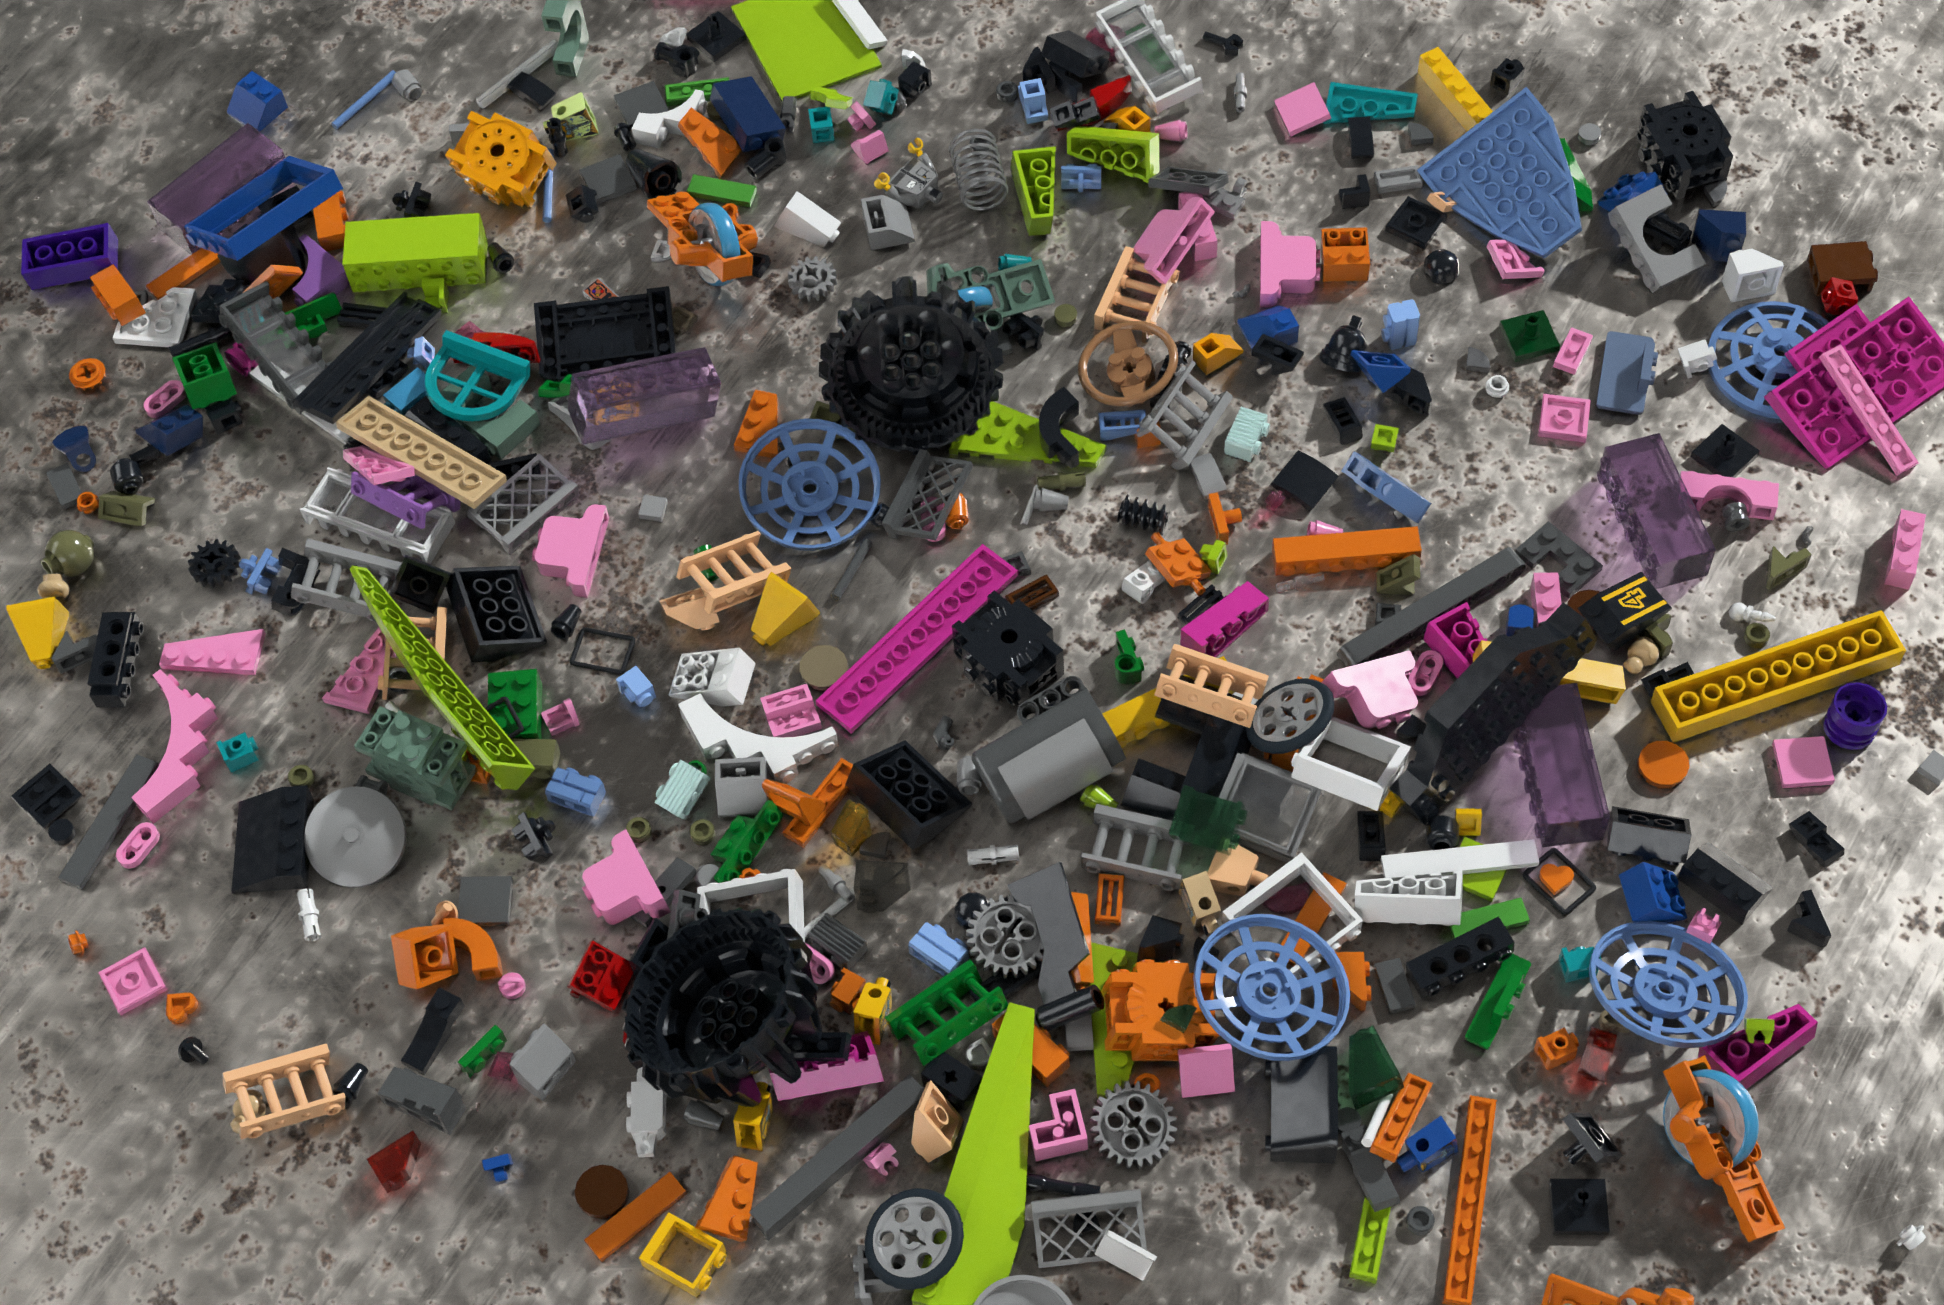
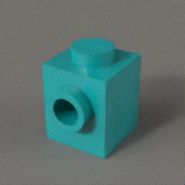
(881, 96)

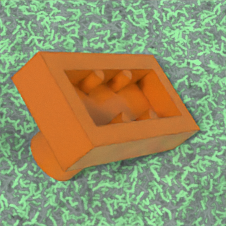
(1222, 518)

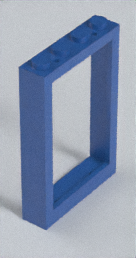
(319, 185)

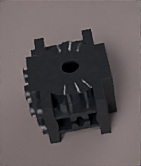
(1684, 144)
(1007, 650)

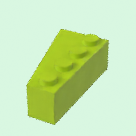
(1122, 150)
(1034, 184)

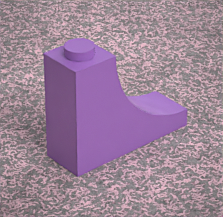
(322, 275)

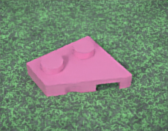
(1511, 261)

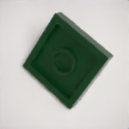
(1529, 335)

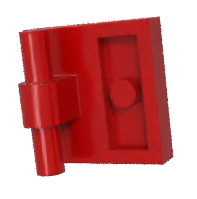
(600, 976)

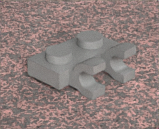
(1228, 202)

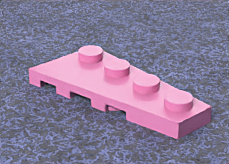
(377, 467)
(217, 654)
(359, 684)

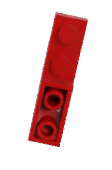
(1109, 97)
(509, 343)

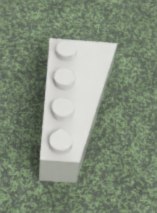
(1411, 899)

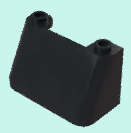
(1304, 1108)

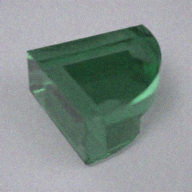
(1179, 1017)

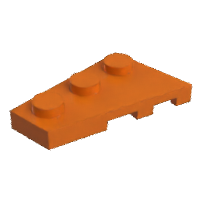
(715, 144)
(732, 1201)

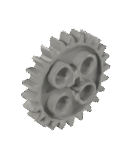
(989, 924)
(1114, 1138)

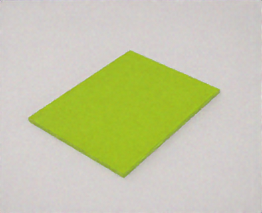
(803, 44)

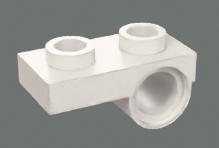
(1142, 582)

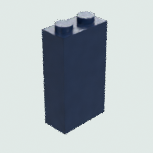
(746, 112)

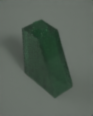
(1370, 1069)

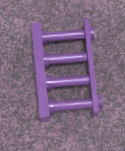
(400, 505)

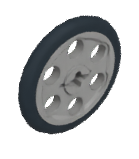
(1306, 732)
(943, 1255)

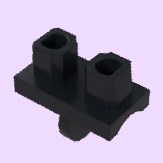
(417, 196)
(1027, 329)
(538, 832)

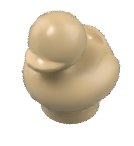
(53, 586)
(1641, 654)
(258, 1107)

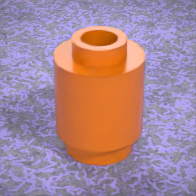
(959, 513)

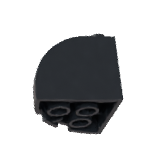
(279, 250)

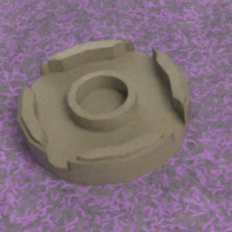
(822, 666)

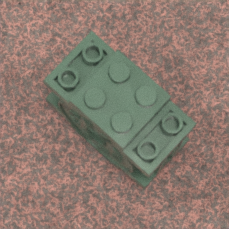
(415, 758)

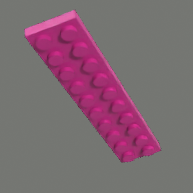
(915, 639)

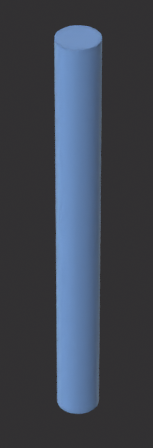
(366, 98)
(547, 195)

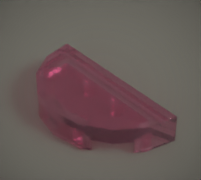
(1288, 899)

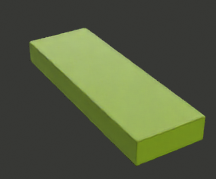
(1369, 1243)

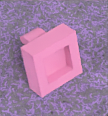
(860, 117)
(1704, 926)
(880, 1156)

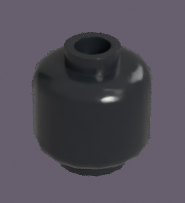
(126, 476)
(1442, 833)

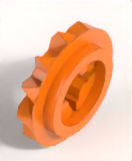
(78, 373)

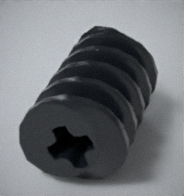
(1143, 515)

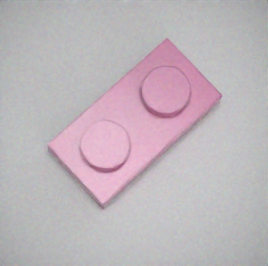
(1573, 351)

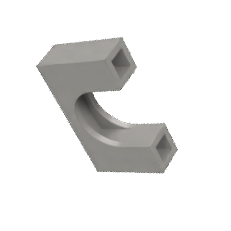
(1655, 268)

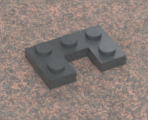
(1577, 563)

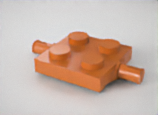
(1178, 563)

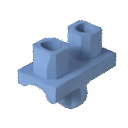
(1081, 177)
(257, 580)

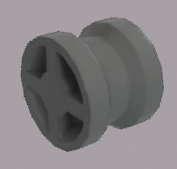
(1735, 516)

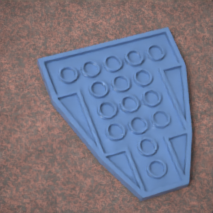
(1511, 177)

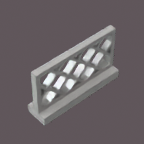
(530, 525)
(1080, 1205)

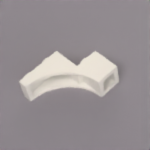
(654, 128)

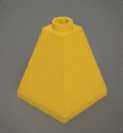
(780, 611)
(40, 628)

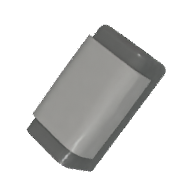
(1050, 753)

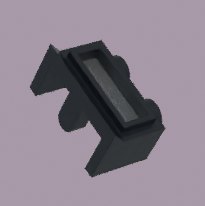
(1667, 231)

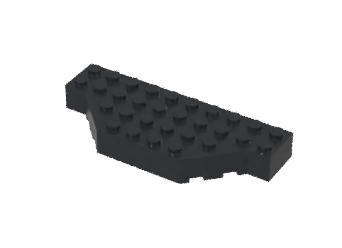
(1487, 707)

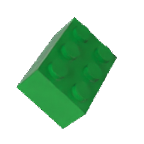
(204, 376)
(525, 695)

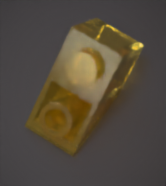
(851, 827)

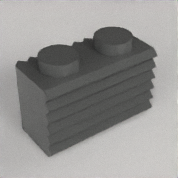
(837, 942)

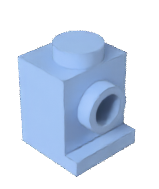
(636, 687)

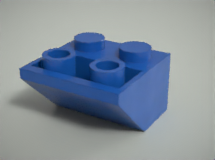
(1628, 188)
(1652, 894)

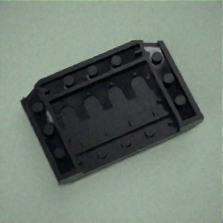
(603, 332)

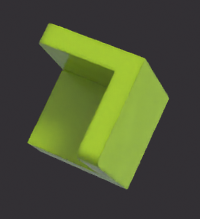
(436, 293)

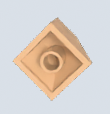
(689, 609)
(934, 1124)

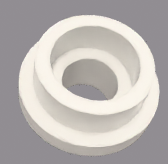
(1497, 381)

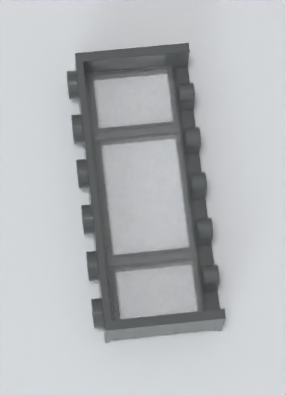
(273, 341)

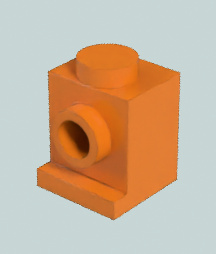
(846, 991)
(1553, 1055)

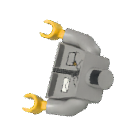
(914, 181)

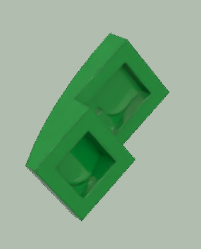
(555, 389)

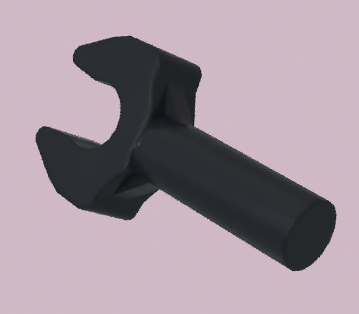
(1227, 43)

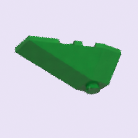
(1582, 188)

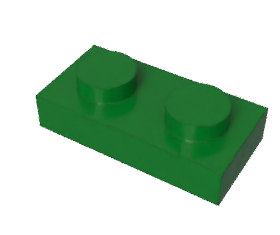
(482, 1051)

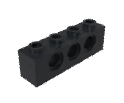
(1490, 933)

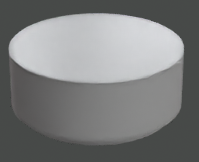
(1589, 134)
(705, 874)

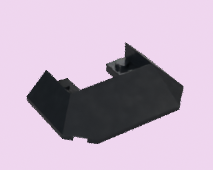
(1158, 790)

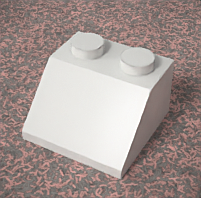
(1751, 275)

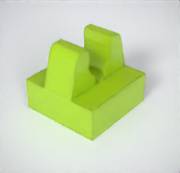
(1384, 438)
(1214, 555)
(1752, 1026)

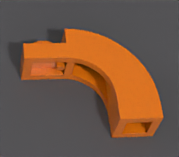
(476, 941)

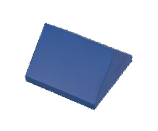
(1381, 368)

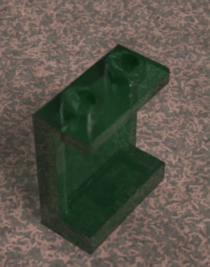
(1207, 821)

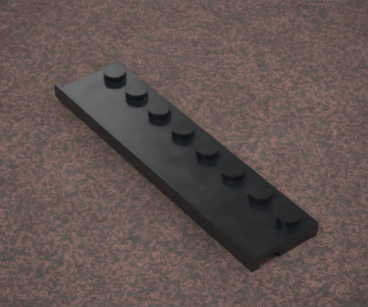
(367, 358)

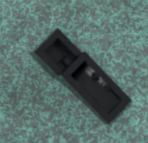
(433, 1030)

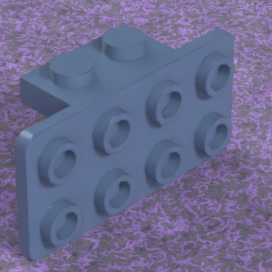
(1626, 372)

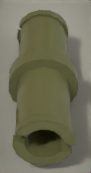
(1061, 481)

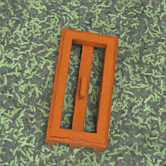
(1108, 918)

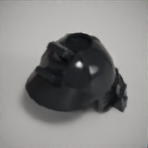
(1338, 350)

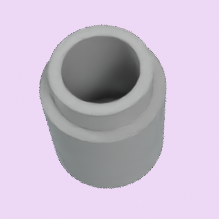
(407, 85)
(968, 777)

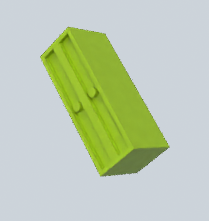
(406, 250)

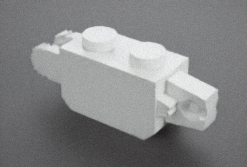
(647, 1115)

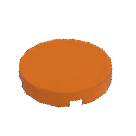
(1663, 764)

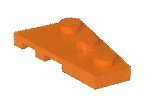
(759, 418)

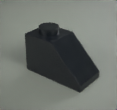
(1160, 940)

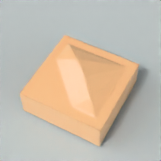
(1438, 203)

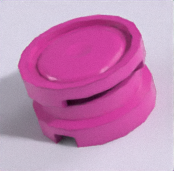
(239, 359)

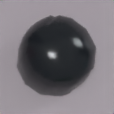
(1442, 266)
(966, 906)

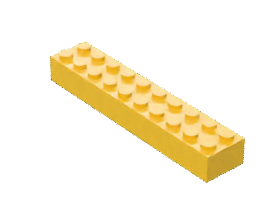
(1777, 676)

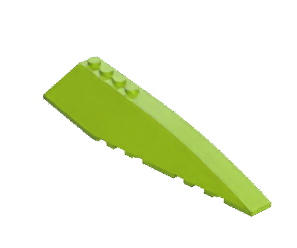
(444, 688)
(991, 1169)

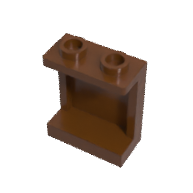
(1843, 261)

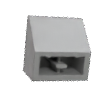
(886, 222)
(740, 786)
(542, 1062)

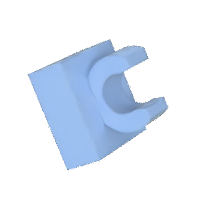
(422, 352)

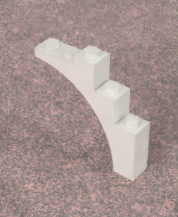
(782, 754)

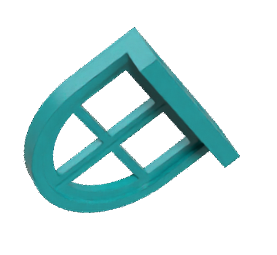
(484, 359)

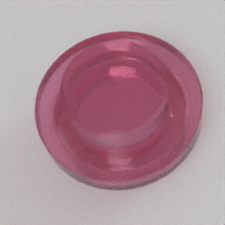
(1274, 501)

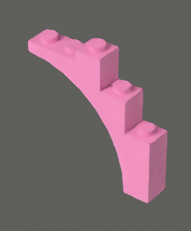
(186, 746)

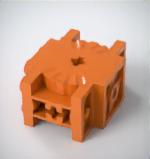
(1139, 1000)

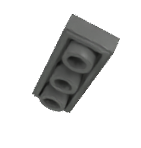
(673, 878)

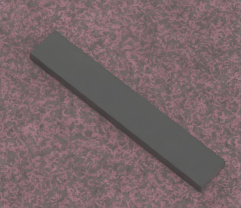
(107, 823)

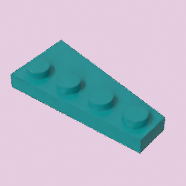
(1352, 101)

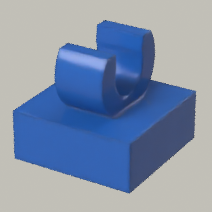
(498, 1165)

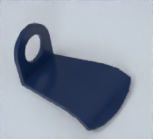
(73, 443)

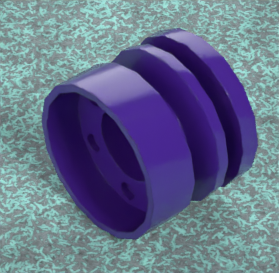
(1855, 716)

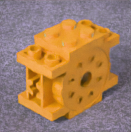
(487, 151)

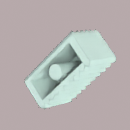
(1246, 434)
(681, 789)

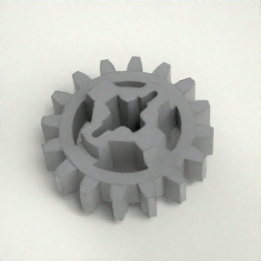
(812, 278)

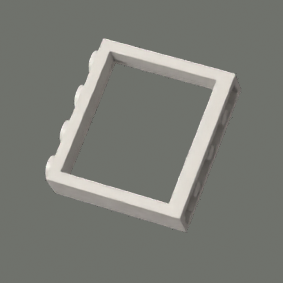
(1343, 782)
(1298, 866)
(760, 884)

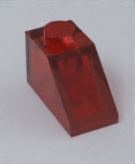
(1597, 1054)
(396, 1162)

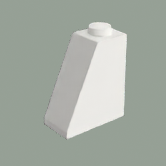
(808, 221)

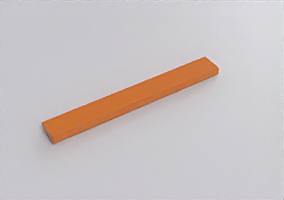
(1469, 1201)

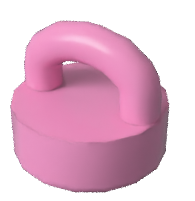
(512, 985)

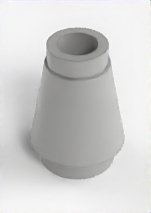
(1049, 500)

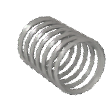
(974, 180)

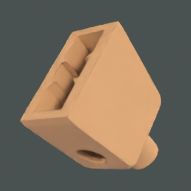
(1235, 872)

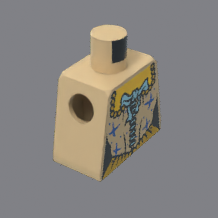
(1198, 894)

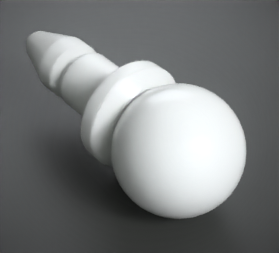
(1740, 612)

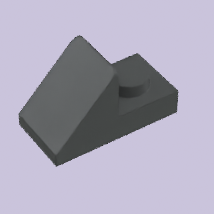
(71, 654)

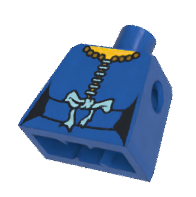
(1436, 1140)

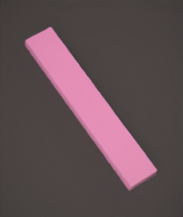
(1868, 410)

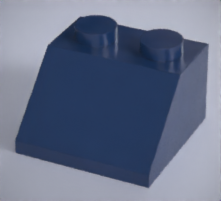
(1719, 232)
(173, 430)

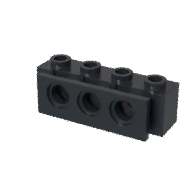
(114, 658)

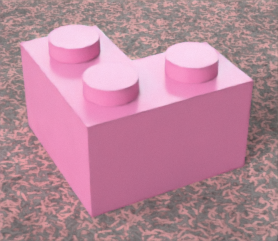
(1062, 1134)

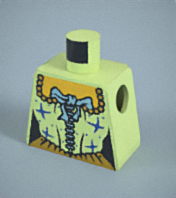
(575, 117)

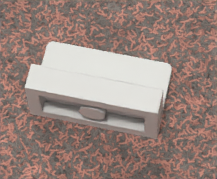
(1125, 1255)

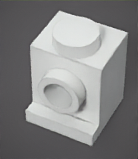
(1697, 357)

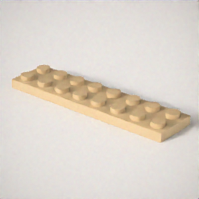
(431, 455)

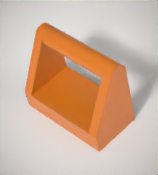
(793, 801)

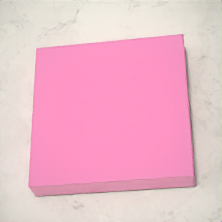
(1302, 109)
(1564, 418)
(1803, 762)
(132, 981)
(1206, 1070)

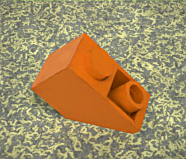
(1356, 970)

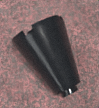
(653, 173)

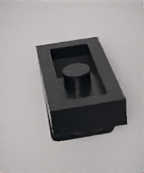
(1036, 68)
(1280, 355)
(1811, 924)

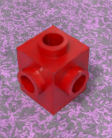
(1838, 296)

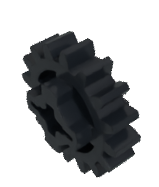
(215, 565)

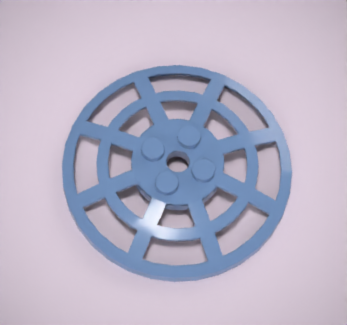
(1762, 352)
(809, 473)
(1279, 979)
(1681, 987)

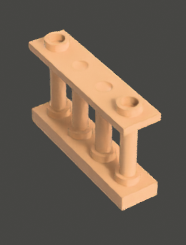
(1113, 297)
(734, 591)
(436, 623)
(1217, 672)
(284, 1066)

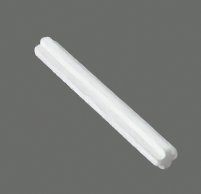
(527, 66)

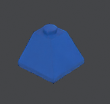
(1273, 322)

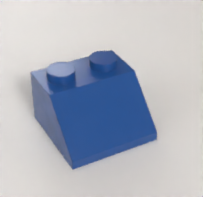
(256, 101)

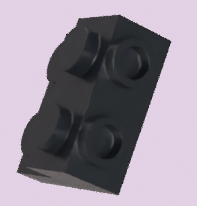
(209, 305)

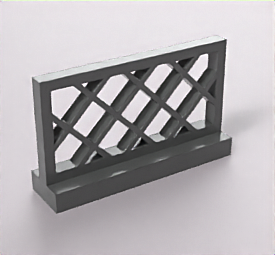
(911, 493)

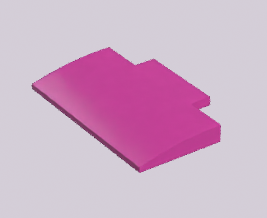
(1893, 353)

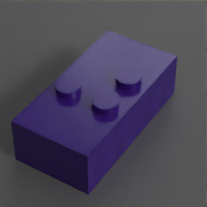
(68, 255)

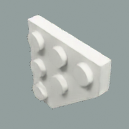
(162, 323)

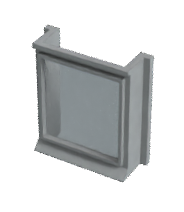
(1275, 804)

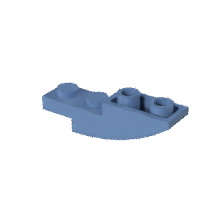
(1386, 487)

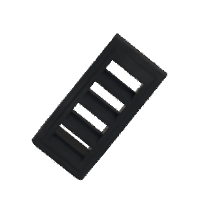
(1346, 428)

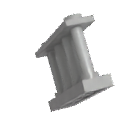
(1205, 419)
(340, 559)
(1132, 824)

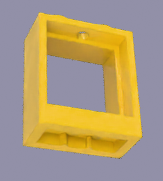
(661, 1241)

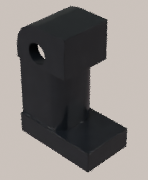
(282, 598)

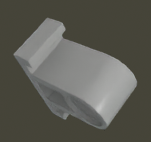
(868, 1281)

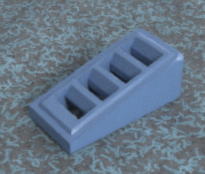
(1112, 418)

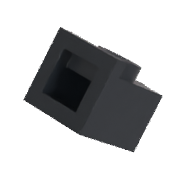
(1509, 71)
(914, 80)
(584, 207)
(224, 415)

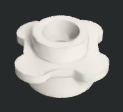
(1911, 1236)

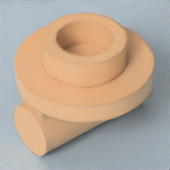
(444, 910)

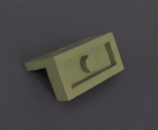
(124, 508)

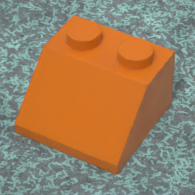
(424, 955)

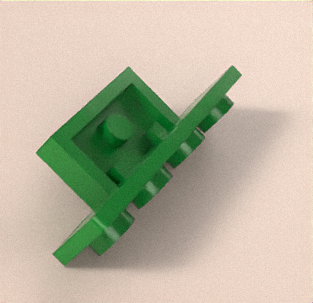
(311, 315)
(744, 841)
(1498, 1001)

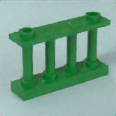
(937, 997)

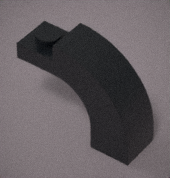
(1055, 413)

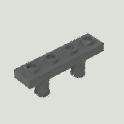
(684, 910)

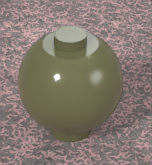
(68, 553)

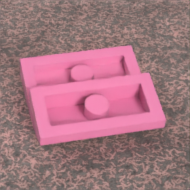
(791, 712)

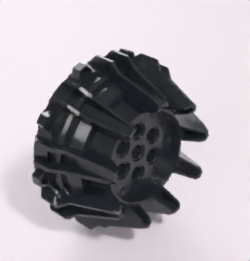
(888, 404)
(722, 1007)

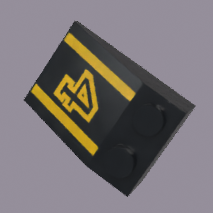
(1624, 610)

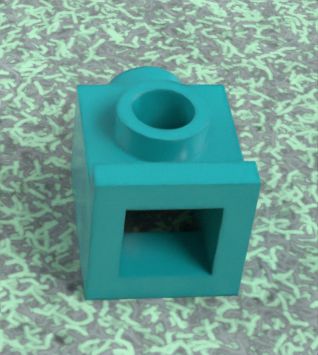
(821, 124)
(238, 751)
(1576, 963)

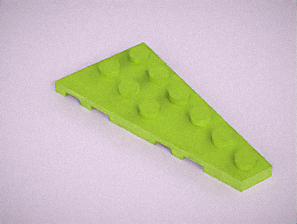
(1016, 437)
(1110, 1066)

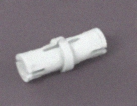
(993, 855)
(308, 915)

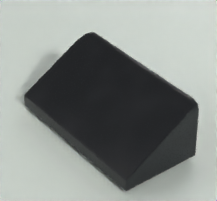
(513, 465)

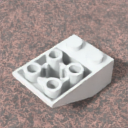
(716, 674)

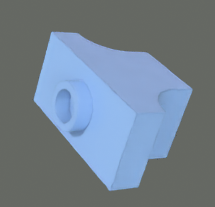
(1033, 100)

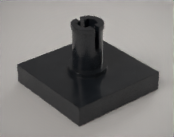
(716, 36)
(1725, 453)
(1590, 1140)
(1579, 1206)

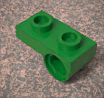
(1127, 659)

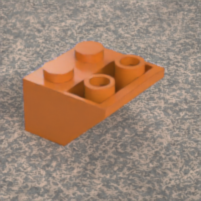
(1345, 254)

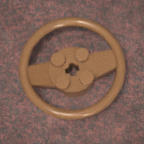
(1129, 366)

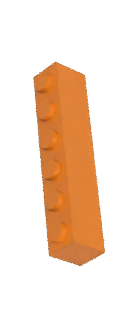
(1344, 550)

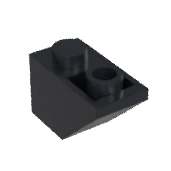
(1412, 392)

